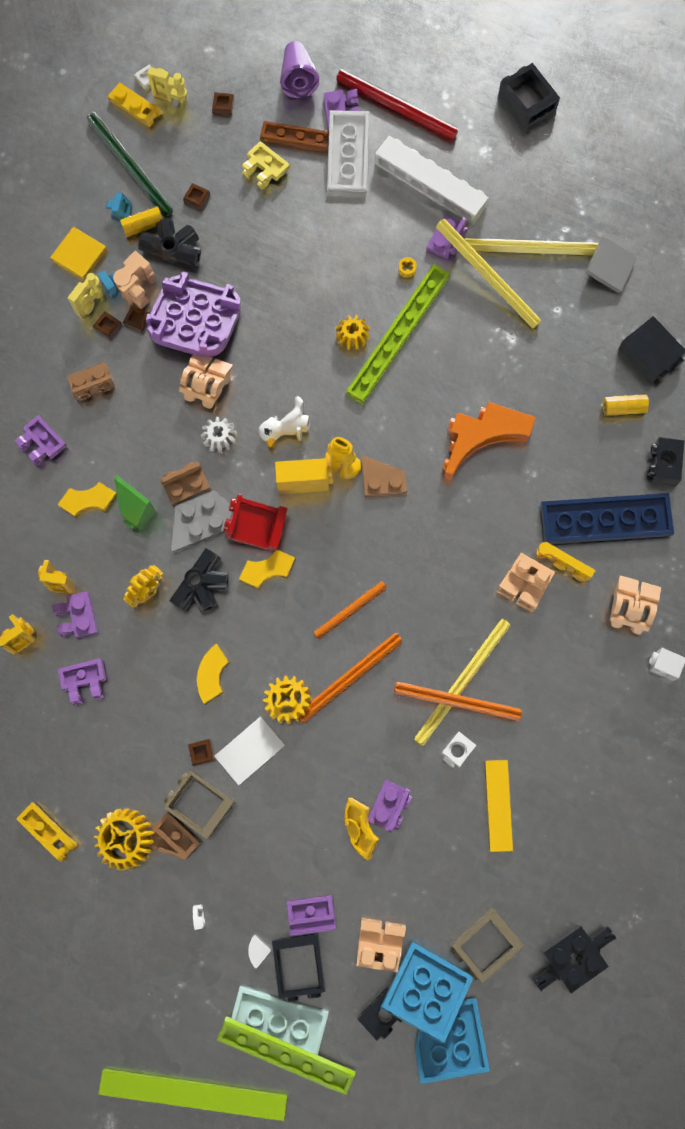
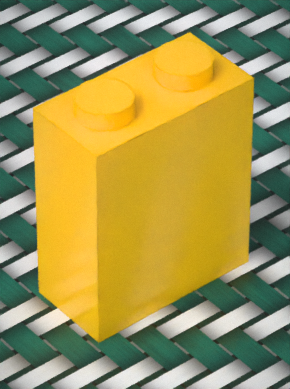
(303, 476)

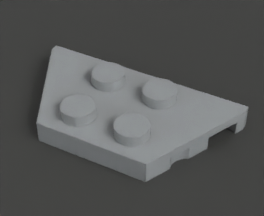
(199, 520)

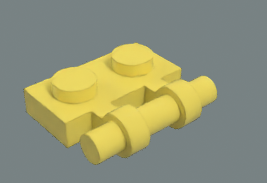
(166, 87)
(84, 294)

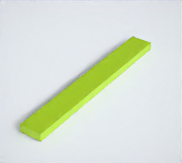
(397, 334)
(193, 1094)

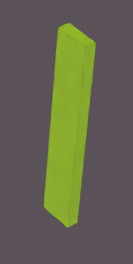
(286, 1056)

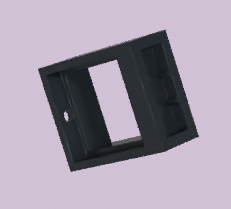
(537, 111)
(297, 941)

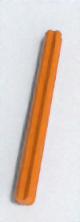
(351, 676)
(457, 701)

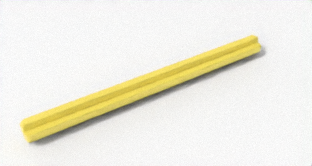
(523, 246)
(488, 273)
(463, 680)

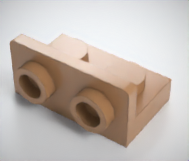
(90, 381)
(185, 483)

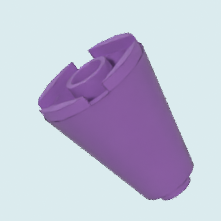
(298, 71)

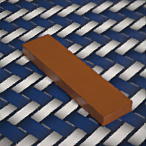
(295, 136)

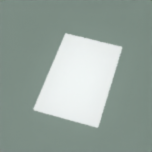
(249, 750)

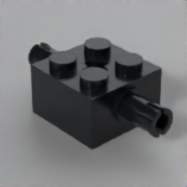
(589, 959)

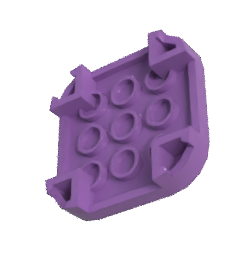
(193, 316)

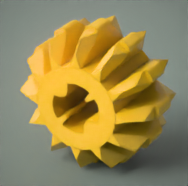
(358, 337)

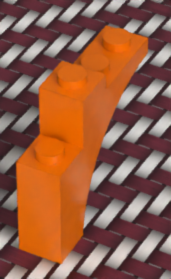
(493, 425)

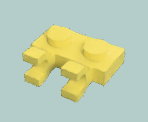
(268, 161)

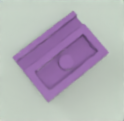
(311, 915)

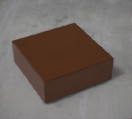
(223, 103)
(196, 196)
(136, 319)
(107, 325)
(201, 752)

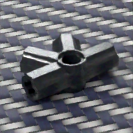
(178, 242)
(202, 591)

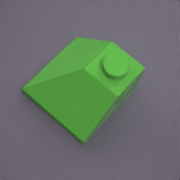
(133, 505)

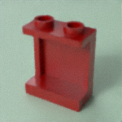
(255, 523)

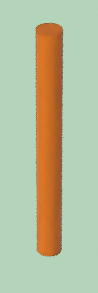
(350, 609)

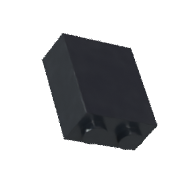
(653, 350)

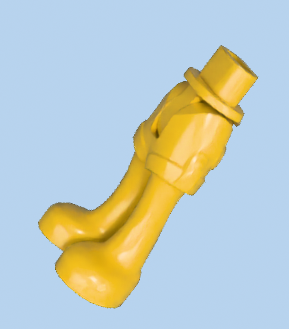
(341, 452)

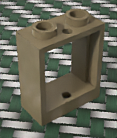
(217, 818)
(502, 927)

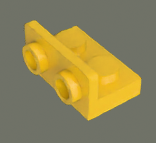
(55, 580)
(18, 637)

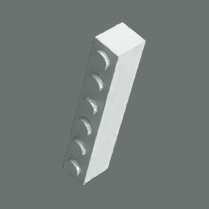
(431, 179)

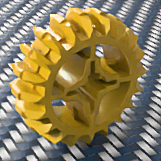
(133, 852)

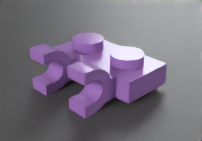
(337, 101)
(45, 438)
(81, 614)
(81, 675)

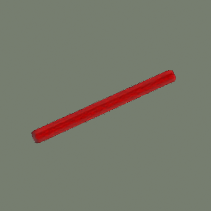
(397, 105)

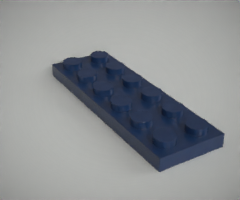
(607, 518)

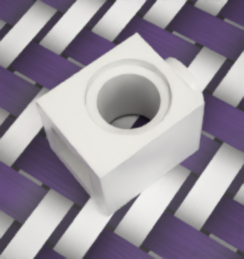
(666, 664)
(466, 745)

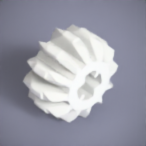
(213, 440)

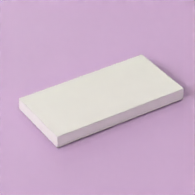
(348, 151)

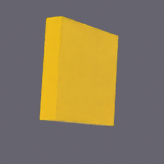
(78, 253)

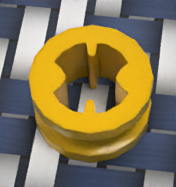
(407, 260)

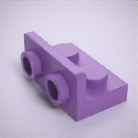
(440, 245)
(389, 806)

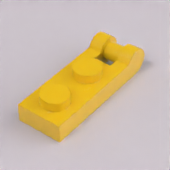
(134, 104)
(564, 561)
(46, 831)

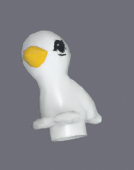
(292, 424)

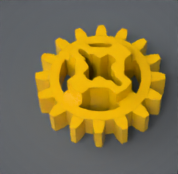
(143, 586)
(282, 706)

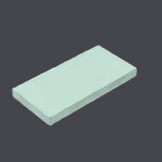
(287, 1021)

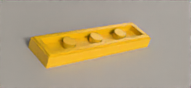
(498, 805)

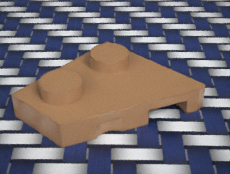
(382, 479)
(173, 837)

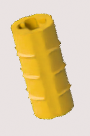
(141, 221)
(625, 405)

